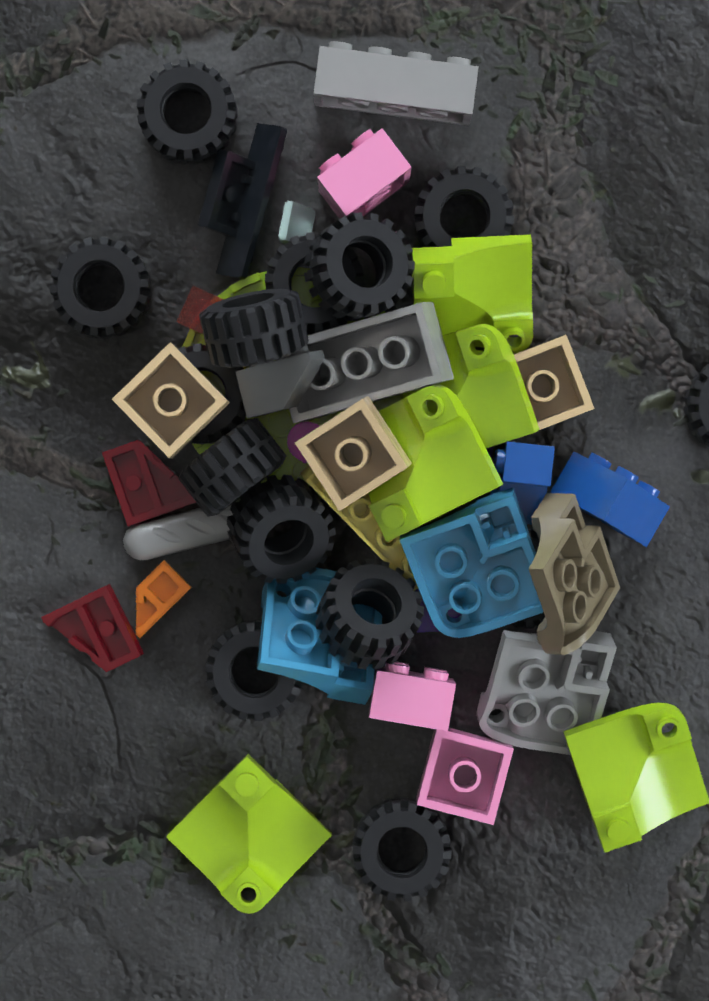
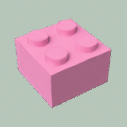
(412, 696)
(464, 775)

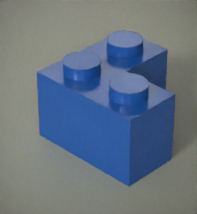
(527, 471)
(613, 496)

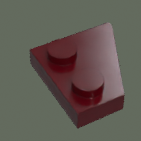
(144, 483)
(98, 628)

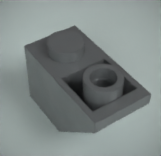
(278, 383)

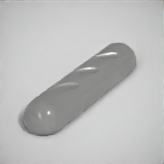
(175, 533)

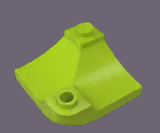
(479, 284)
(488, 385)
(446, 459)
(635, 771)
(249, 835)

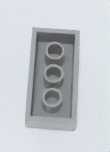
(395, 84)
(375, 360)

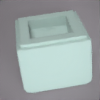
(295, 221)

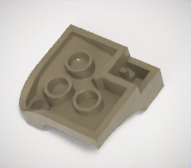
(569, 574)

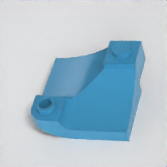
(475, 566)
(293, 645)

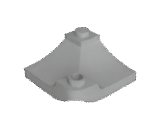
(544, 691)

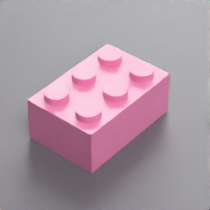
(364, 175)

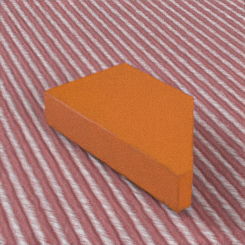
(158, 595)

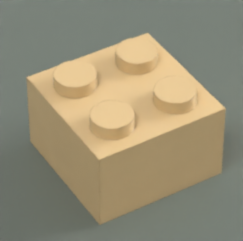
(553, 382)
(170, 400)
(353, 453)

